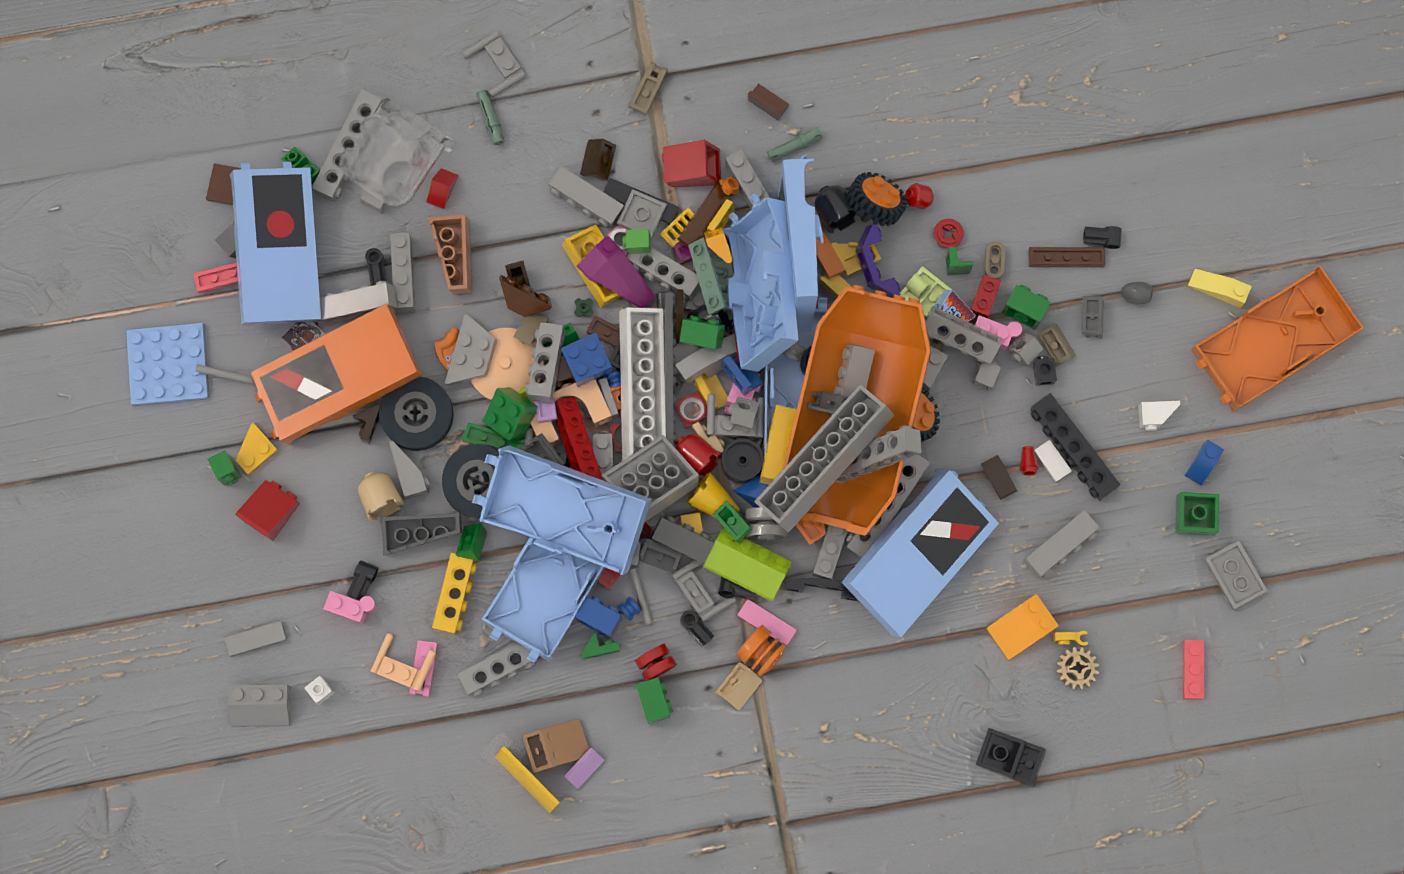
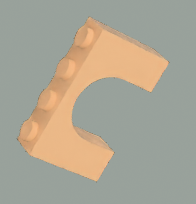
(589, 396)

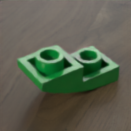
(299, 160)

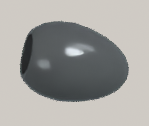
(1137, 292)

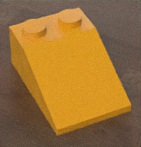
(1022, 627)

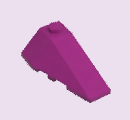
(613, 269)

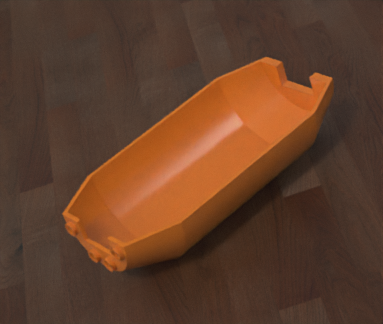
(896, 378)

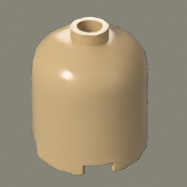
(379, 495)

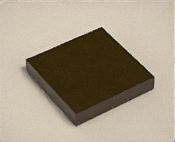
(679, 313)

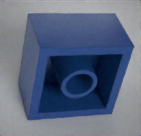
(586, 359)
(599, 617)

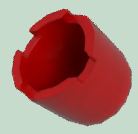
(698, 453)

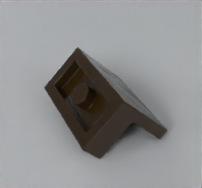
(598, 159)

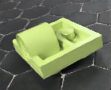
(925, 288)

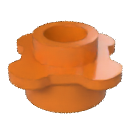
(729, 186)

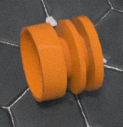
(761, 650)

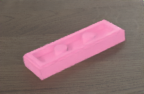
(757, 616)

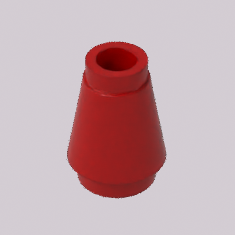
(1028, 461)

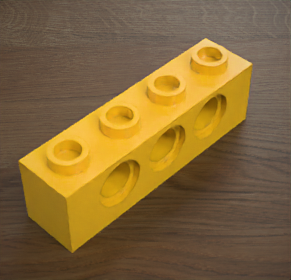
(454, 624)

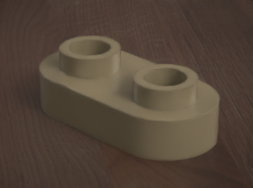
(994, 261)

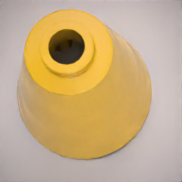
(709, 496)

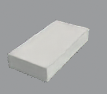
(1052, 461)

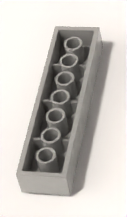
(824, 458)

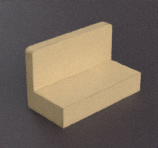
(739, 686)

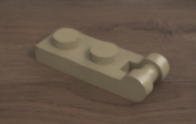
(648, 88)

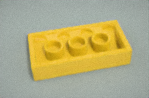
(577, 248)
(527, 780)

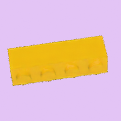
(777, 443)

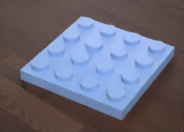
(165, 363)

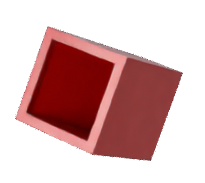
(691, 164)
(268, 509)

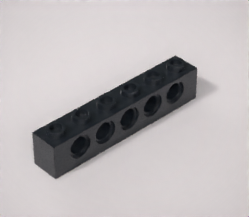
(1074, 436)

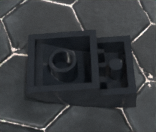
(1011, 757)

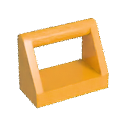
(717, 242)

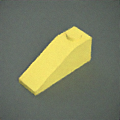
(1220, 287)

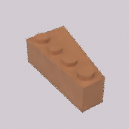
(454, 251)

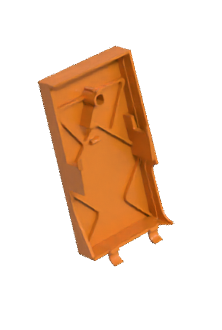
(1276, 339)

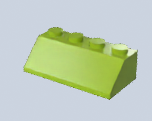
(747, 565)

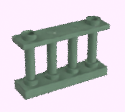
(712, 276)

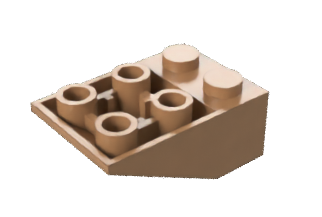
(555, 745)

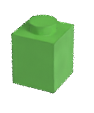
(637, 241)

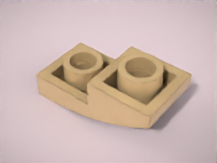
(716, 443)

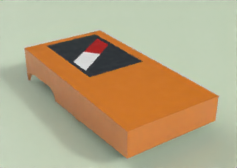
(335, 374)

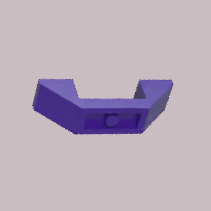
(872, 235)

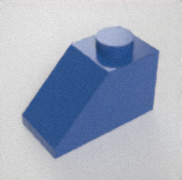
(1204, 462)

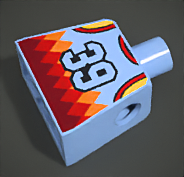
(952, 304)

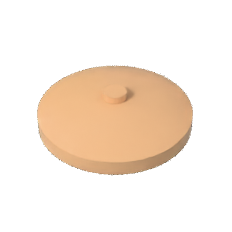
(508, 364)

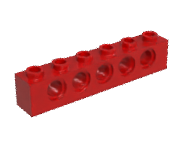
(576, 438)

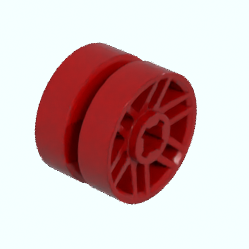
(655, 662)

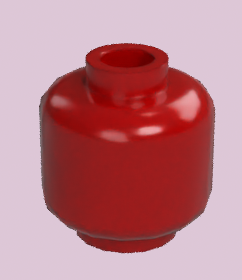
(919, 196)

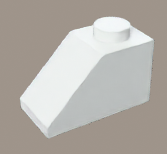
(1154, 414)

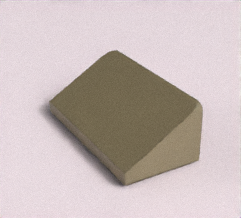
(1056, 344)

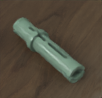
(493, 124)
(795, 144)

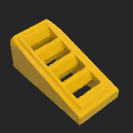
(675, 223)

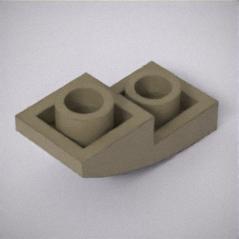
(527, 329)

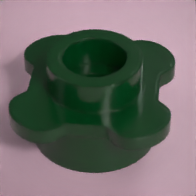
(583, 312)

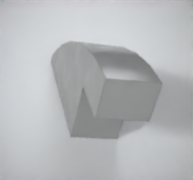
(707, 360)

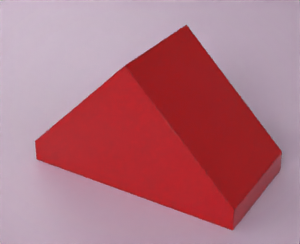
(441, 188)

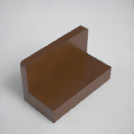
(767, 101)

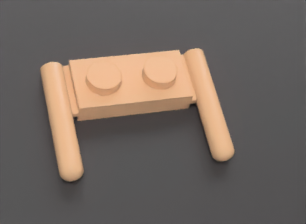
(398, 671)

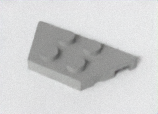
(471, 353)

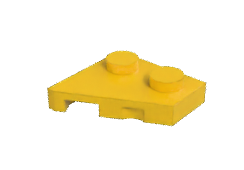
(849, 258)
(254, 450)

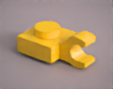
(1065, 638)

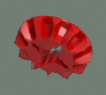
(948, 224)

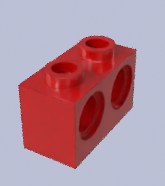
(985, 296)

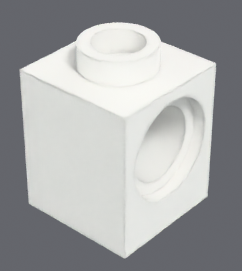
(319, 690)

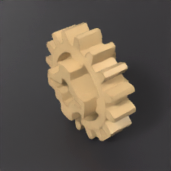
(1075, 659)

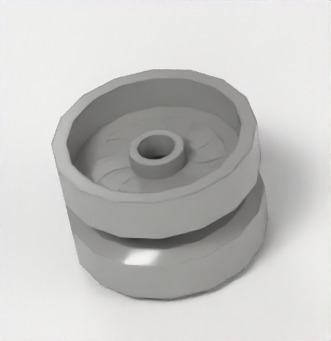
(763, 526)

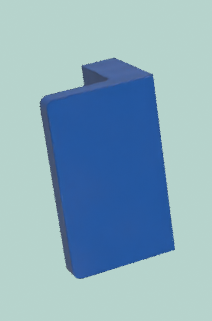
(744, 379)

